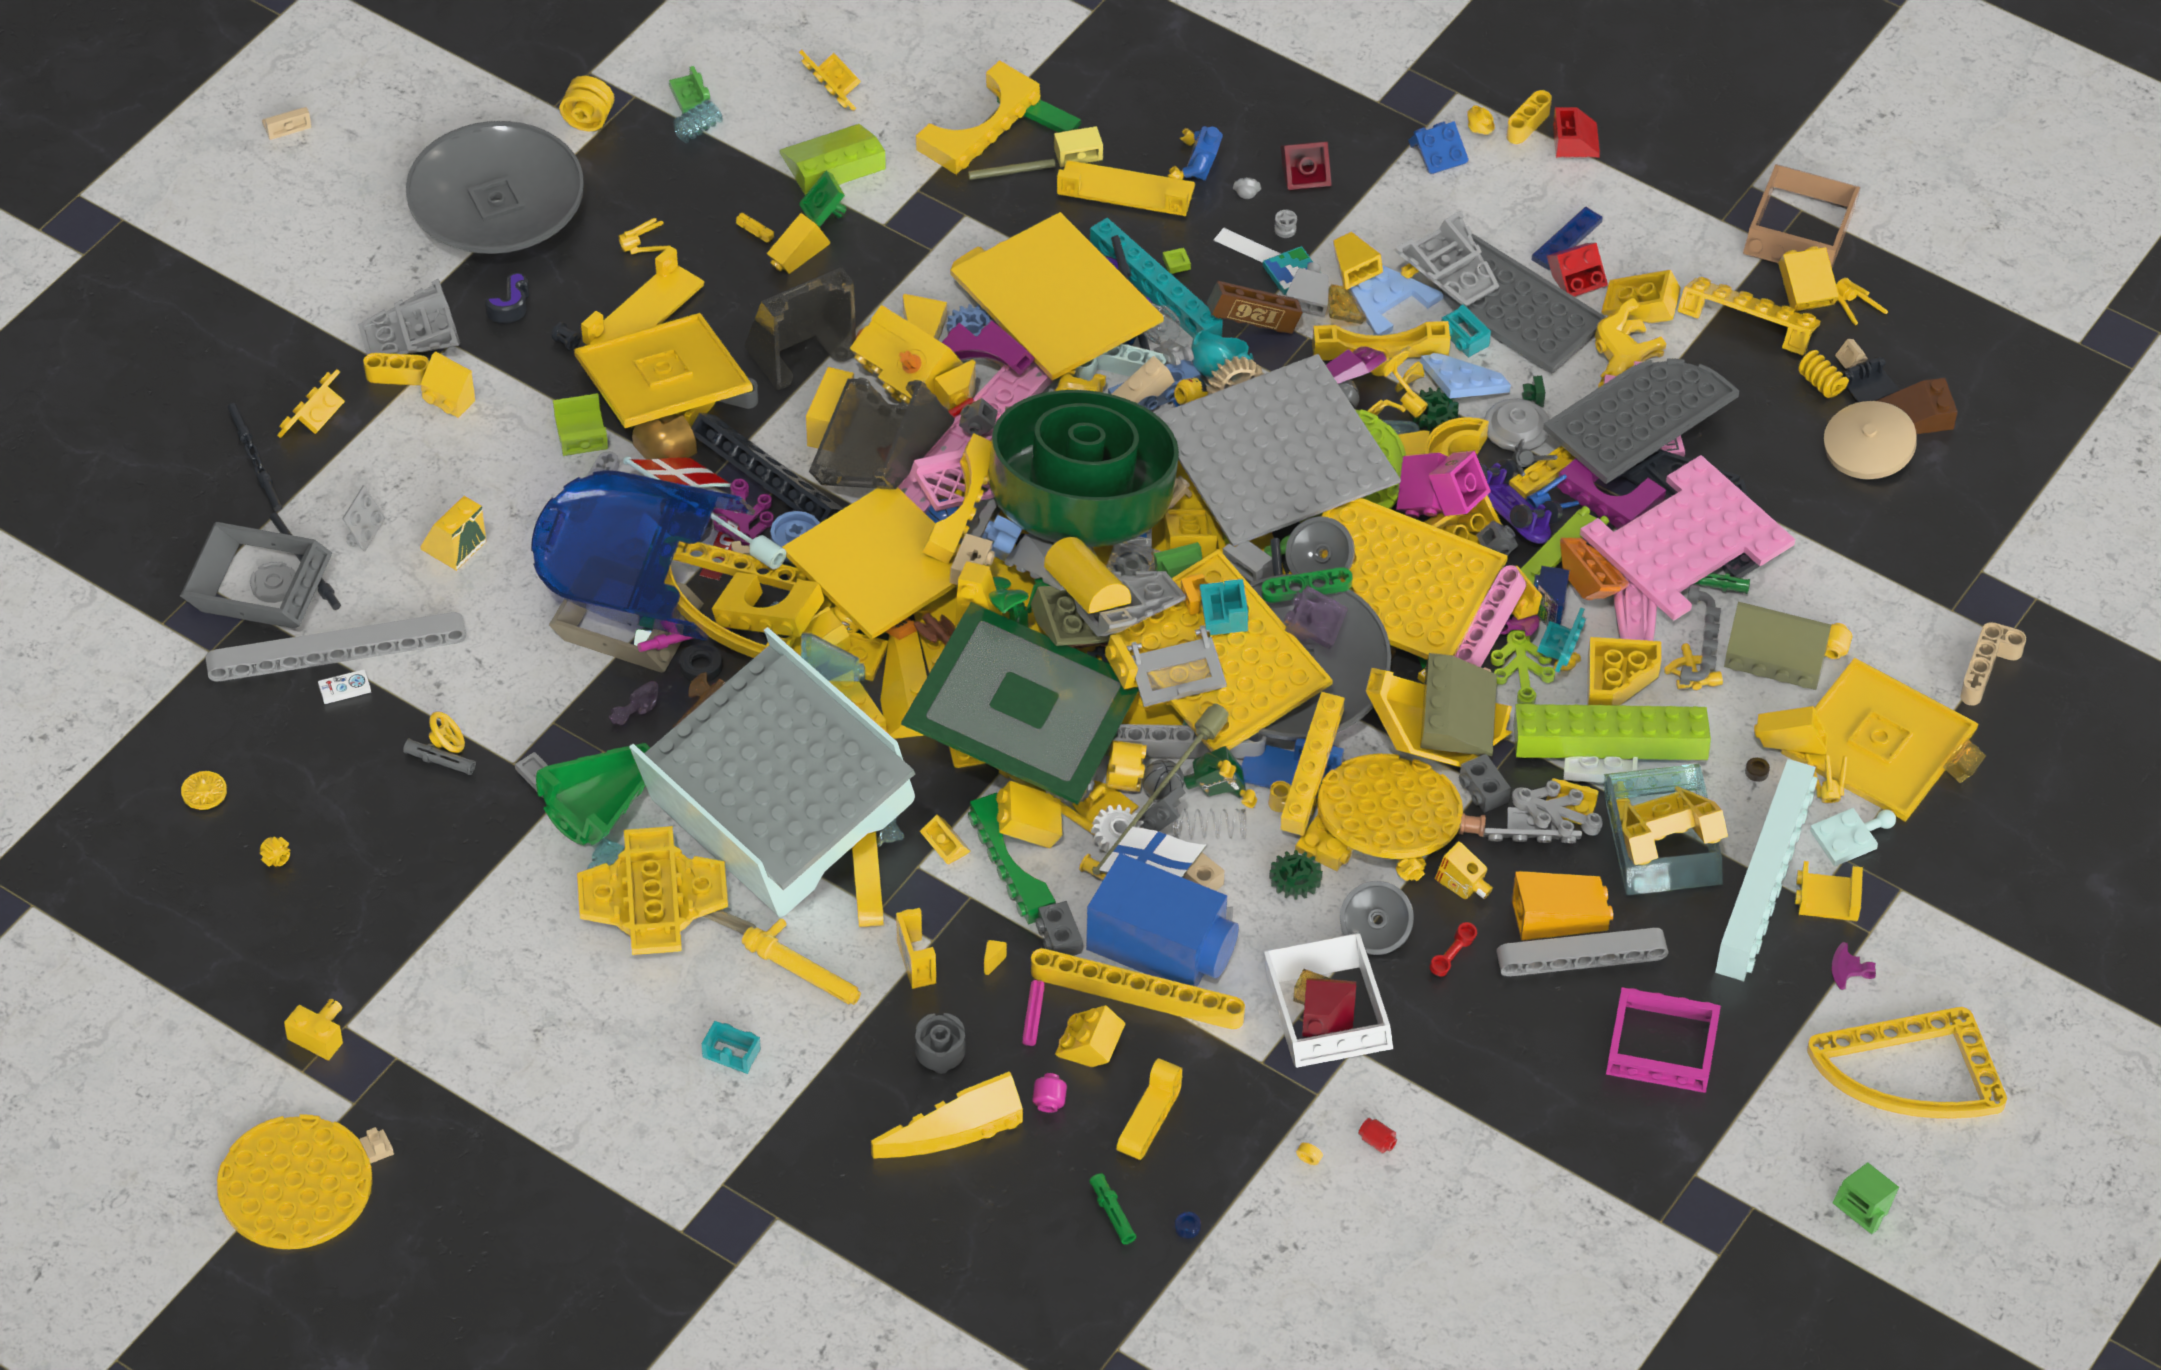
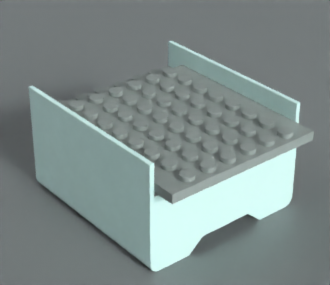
(778, 775)

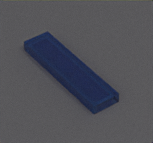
(1568, 236)

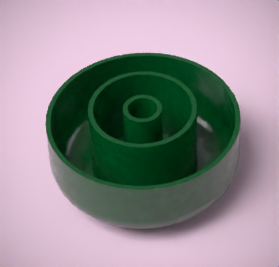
(1082, 466)

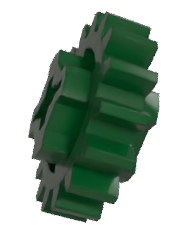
(1439, 409)
(1295, 874)

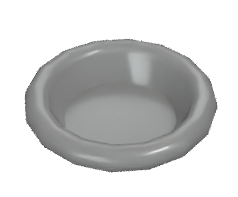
(1516, 420)

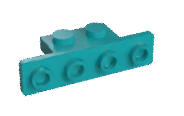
(1560, 641)

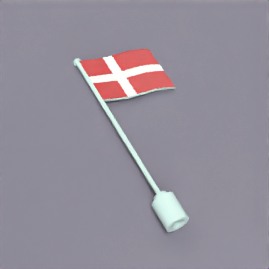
(691, 473)

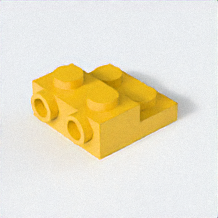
(1323, 845)

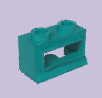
(1462, 340)
(733, 1037)

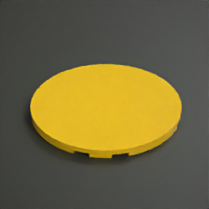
(1389, 806)
(294, 1182)

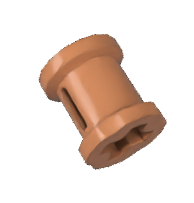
(1472, 824)

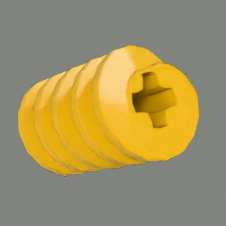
(1822, 375)

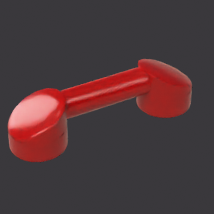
(1463, 937)

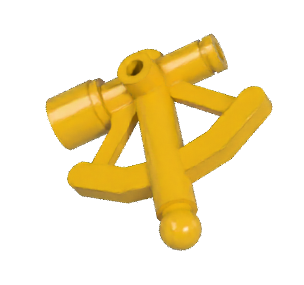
(1689, 659)

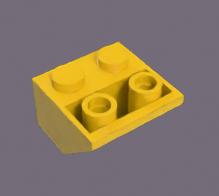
(1091, 1037)

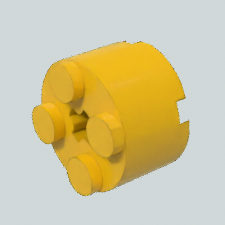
(1125, 766)

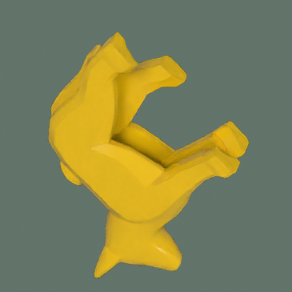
(1616, 344)

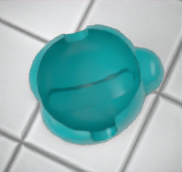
(1213, 350)

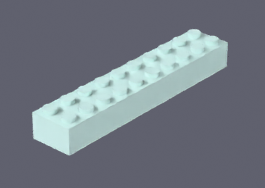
(1767, 870)

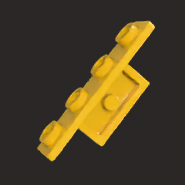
(837, 76)
(318, 409)

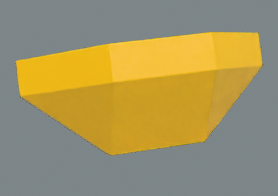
(1401, 708)

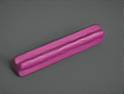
(1033, 1013)

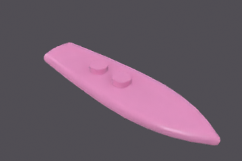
(1635, 614)

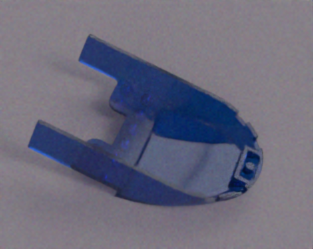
(614, 540)

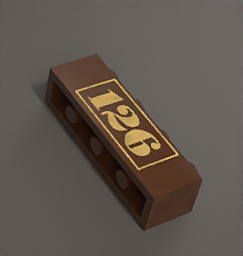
(1254, 307)

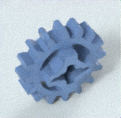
(970, 318)

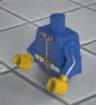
(1202, 154)

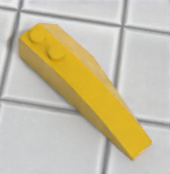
(901, 682)

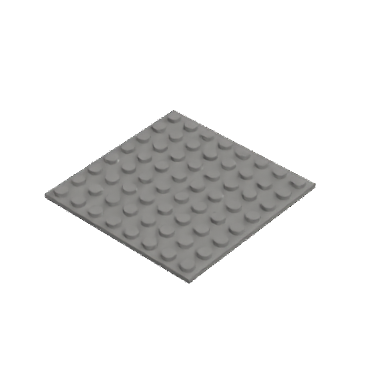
(1277, 450)

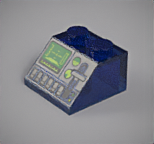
(1553, 586)

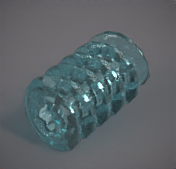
(697, 120)

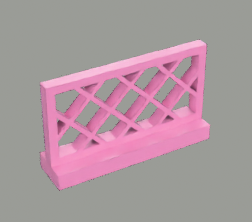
(935, 468)

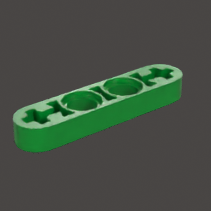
(1304, 580)

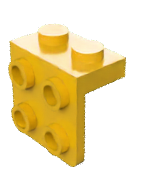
(1121, 661)

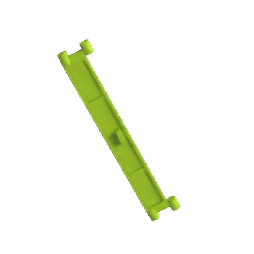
(1550, 553)

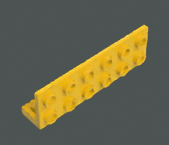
(1125, 188)
(649, 304)
(1799, 325)

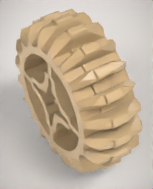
(1233, 373)

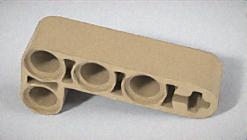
(1992, 642)

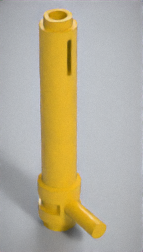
(769, 948)

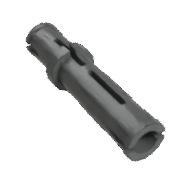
(437, 756)

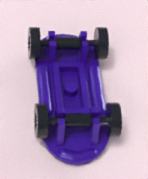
(1527, 520)

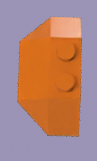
(1589, 570)

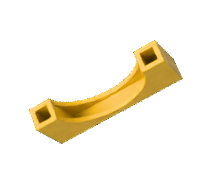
(959, 147)

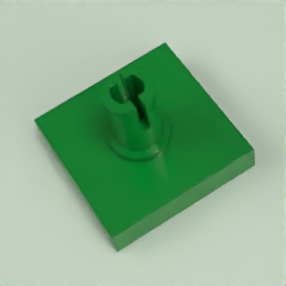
(823, 199)

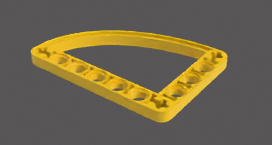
(728, 567)
(1906, 1106)

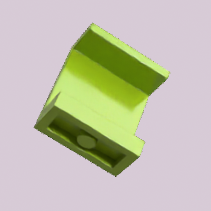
(580, 424)

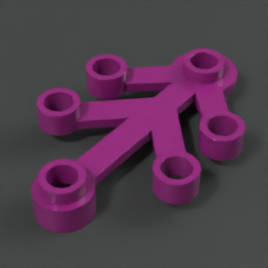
(741, 488)

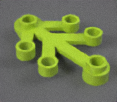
(1522, 663)

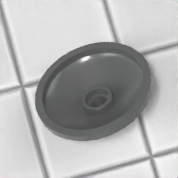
(1312, 538)
(1375, 900)

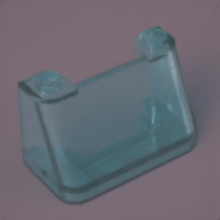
(831, 660)

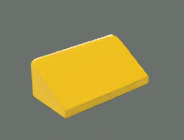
(944, 840)

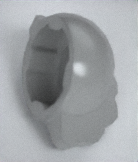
(1246, 187)

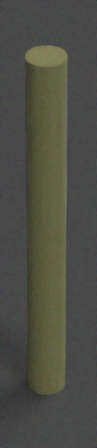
(1011, 169)

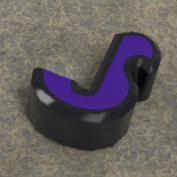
(515, 305)

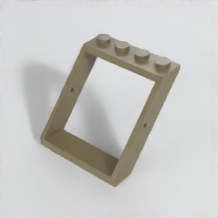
(569, 616)

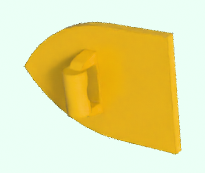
(1101, 798)

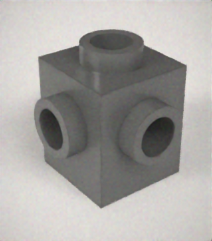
(978, 417)
(1498, 538)

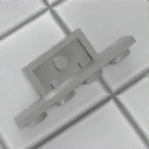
(1522, 826)

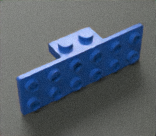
(1281, 764)

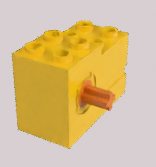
(901, 354)

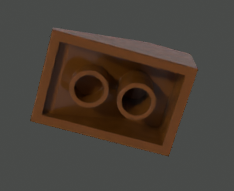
(1927, 405)

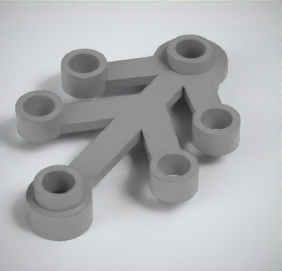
(1529, 800)

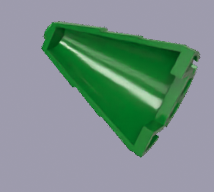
(590, 793)

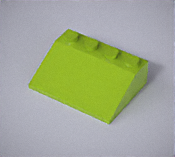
(844, 153)

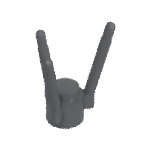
(1525, 457)

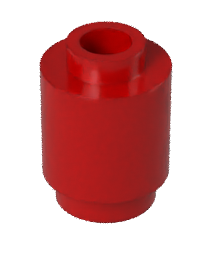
(1378, 1135)

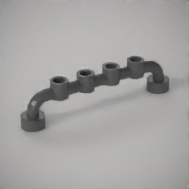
(1710, 631)

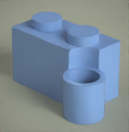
(1004, 536)

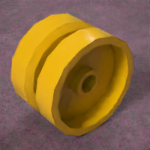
(586, 103)

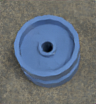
(791, 526)

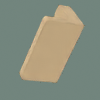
(287, 123)

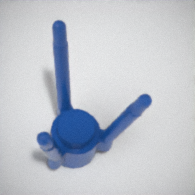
(1542, 496)

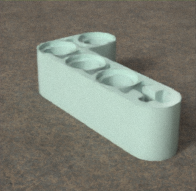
(1120, 360)

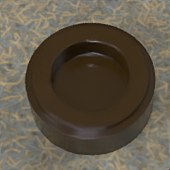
(1757, 769)

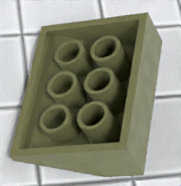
(1059, 618)
(1777, 645)
(1458, 706)

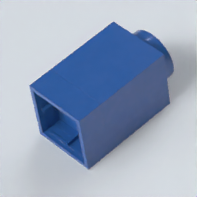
(1160, 923)

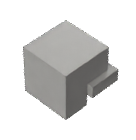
(1249, 561)

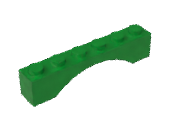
(1024, 888)

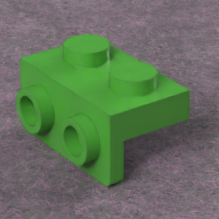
(689, 90)

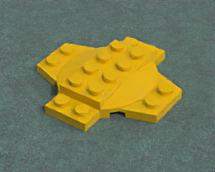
(652, 890)

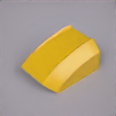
(829, 628)

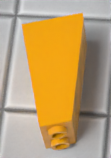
(1559, 904)

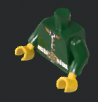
(1219, 774)

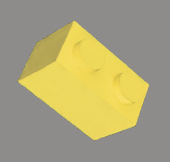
(1078, 146)

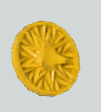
(204, 790)

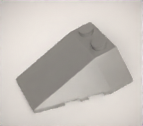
(1149, 593)

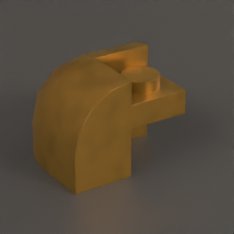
(665, 438)

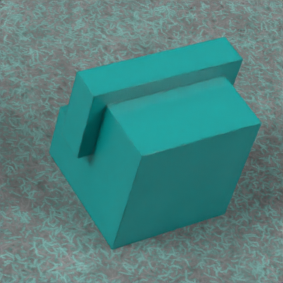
(1224, 607)

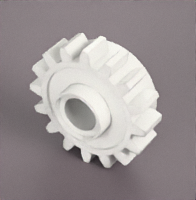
(1109, 821)

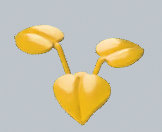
(1410, 400)

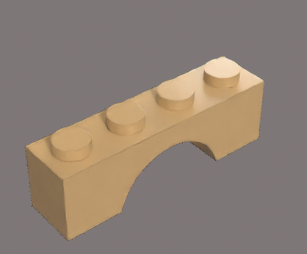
(1147, 381)

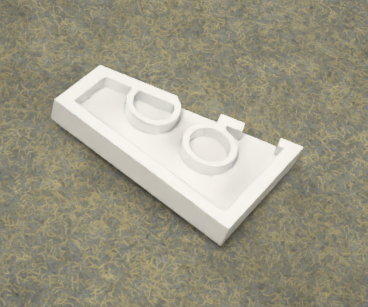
(1593, 769)

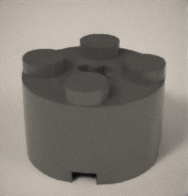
(940, 1042)

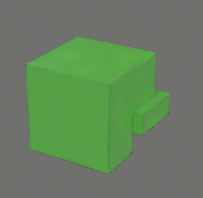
(1177, 559)
(1866, 1197)

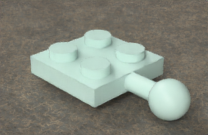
(1847, 836)

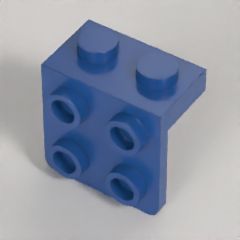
(1440, 147)

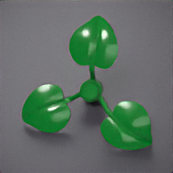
(1013, 600)

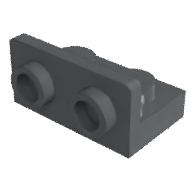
(1163, 811)

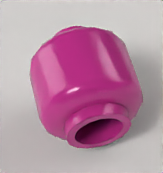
(1049, 1093)

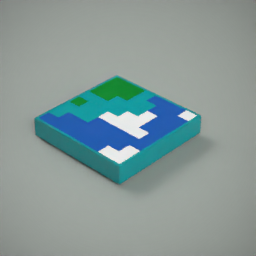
(1285, 265)

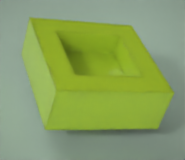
(1176, 260)

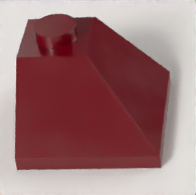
(1328, 1006)

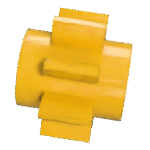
(275, 851)
(1411, 868)

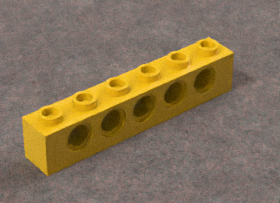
(1312, 763)

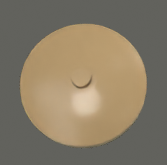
(1870, 440)

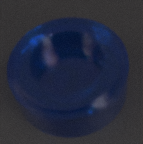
(1187, 1225)

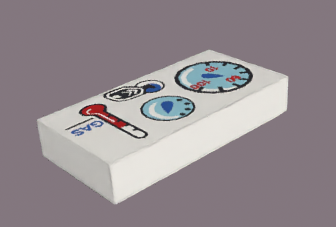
(344, 686)

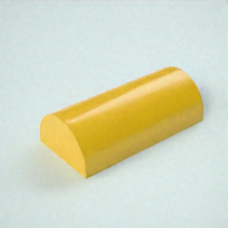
(1085, 576)

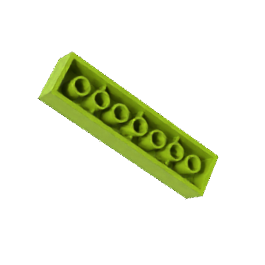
(1611, 731)

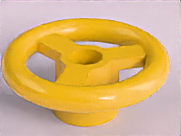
(442, 735)

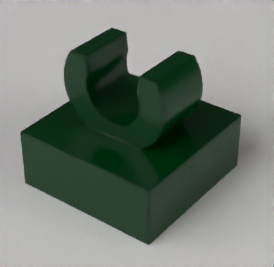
(1535, 391)

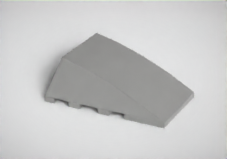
(1452, 261)
(412, 325)
(1030, 556)

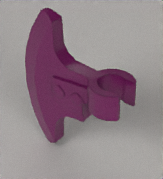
(1526, 624)
(1846, 966)

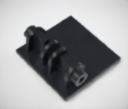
(1869, 381)

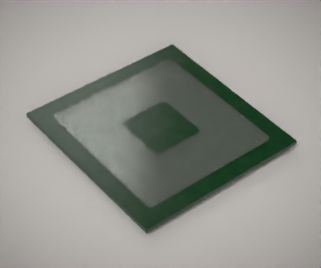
(1021, 703)

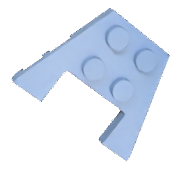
(1385, 292)

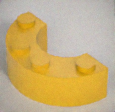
(1457, 436)

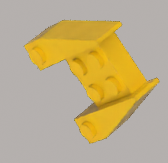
(1669, 815)

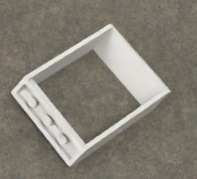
(1322, 958)

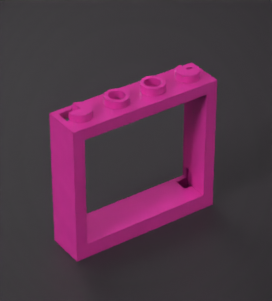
(1658, 1071)

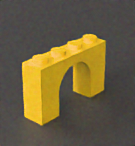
(788, 617)

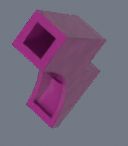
(990, 344)

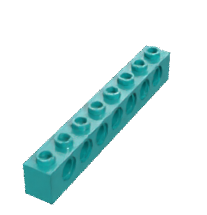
(1156, 281)

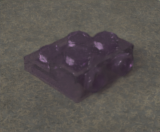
(1315, 617)

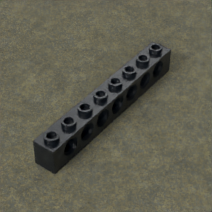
(763, 467)

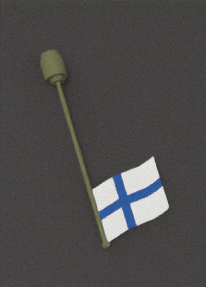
(1156, 847)

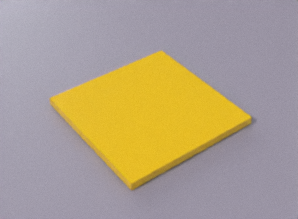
(663, 370)
(873, 560)
(1890, 736)

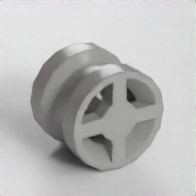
(1285, 223)

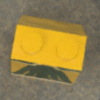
(457, 534)

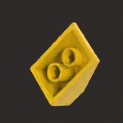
(1654, 292)
(1190, 527)

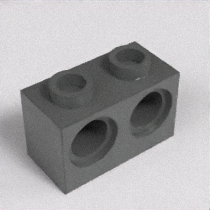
(1484, 783)
(1059, 935)

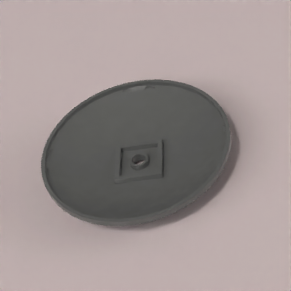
(506, 160)
(1357, 649)

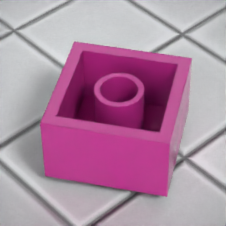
(1459, 483)

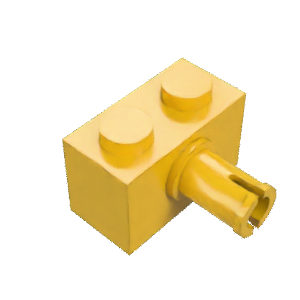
(315, 1030)

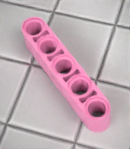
(1486, 629)

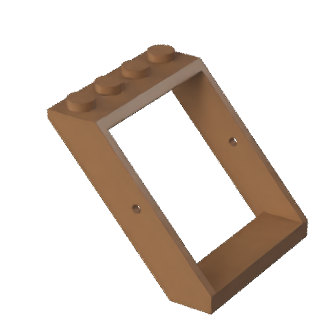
(1772, 244)

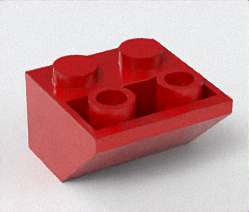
(1574, 133)
(1578, 269)

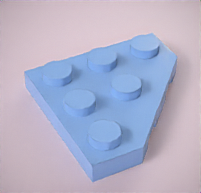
(1463, 378)

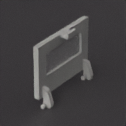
(1178, 670)

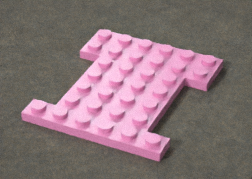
(1688, 536)

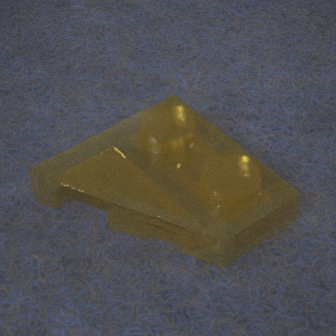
(1343, 305)

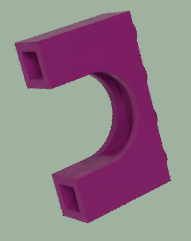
(1618, 509)

